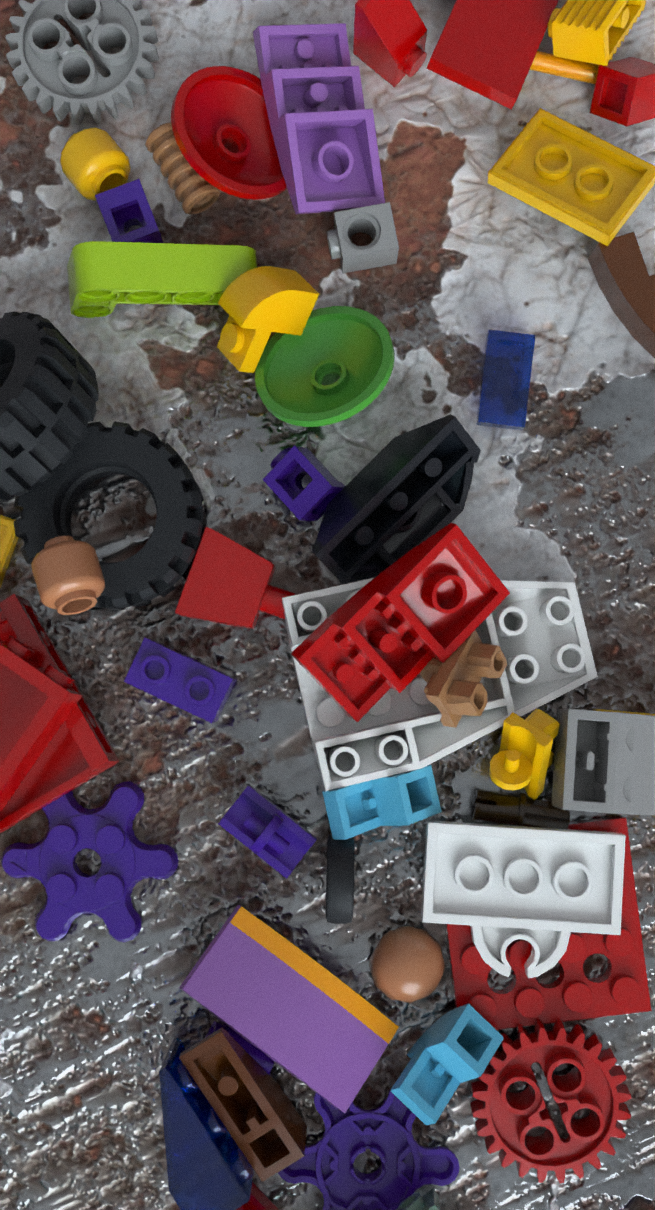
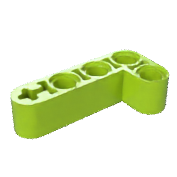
(151, 274)

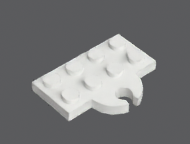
(522, 887)

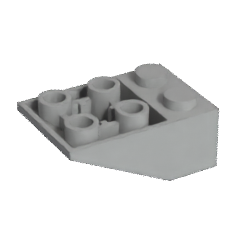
(604, 762)

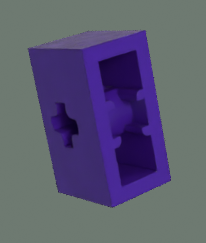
(180, 680)

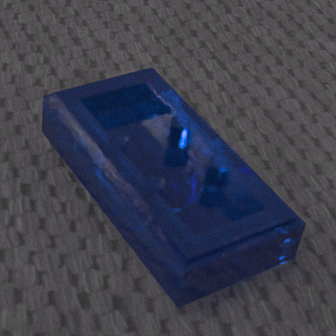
(505, 380)

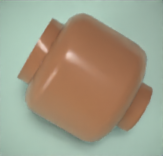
(68, 575)

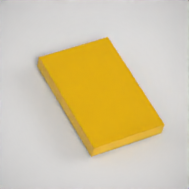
(573, 176)

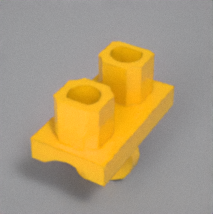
(524, 753)

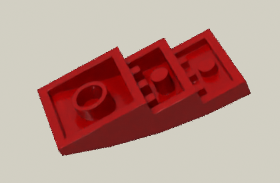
(402, 621)

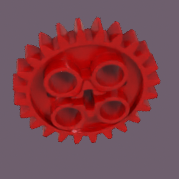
(591, 1085)

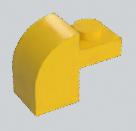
(263, 303)

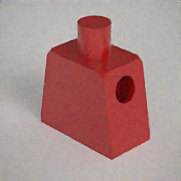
(229, 584)

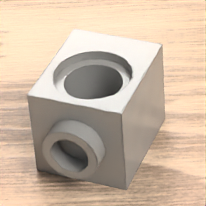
(378, 224)

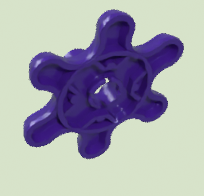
(122, 856)
(386, 1133)

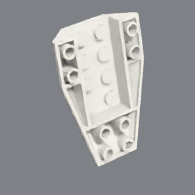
(545, 654)

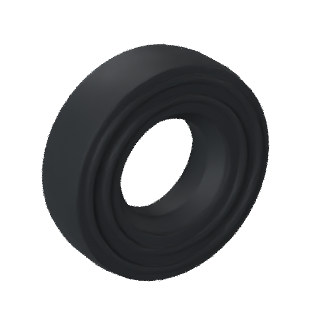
(340, 880)

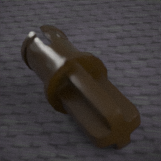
(518, 811)

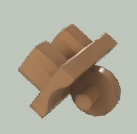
(455, 683)

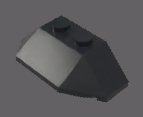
(397, 500)

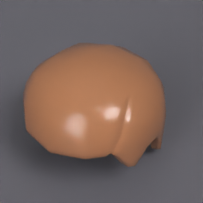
(407, 964)

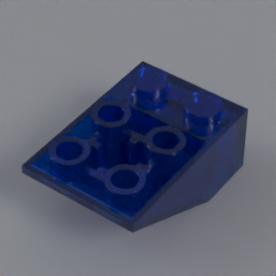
(201, 1156)

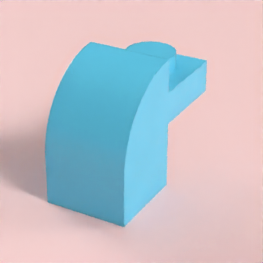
(382, 802)
(442, 1058)

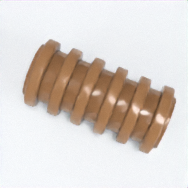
(182, 178)

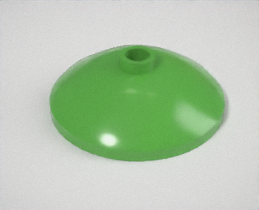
(327, 370)

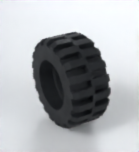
(44, 401)
(161, 470)

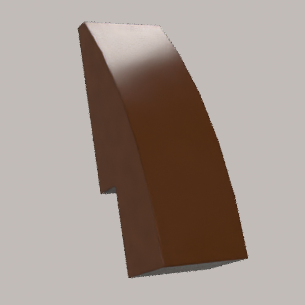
(627, 286)

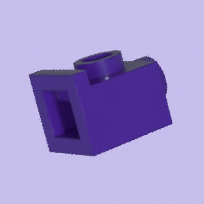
(125, 208)
(286, 482)

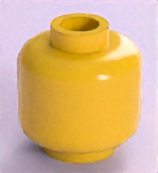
(94, 162)

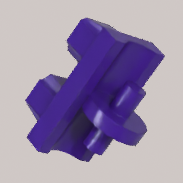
(267, 831)

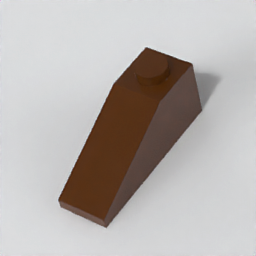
(247, 1103)

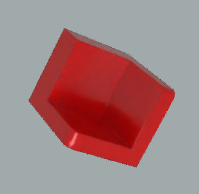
(625, 91)

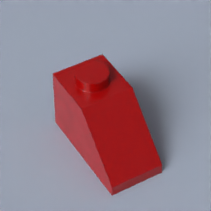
(389, 38)

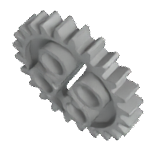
(49, 72)

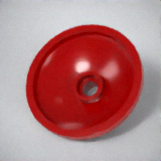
(227, 132)

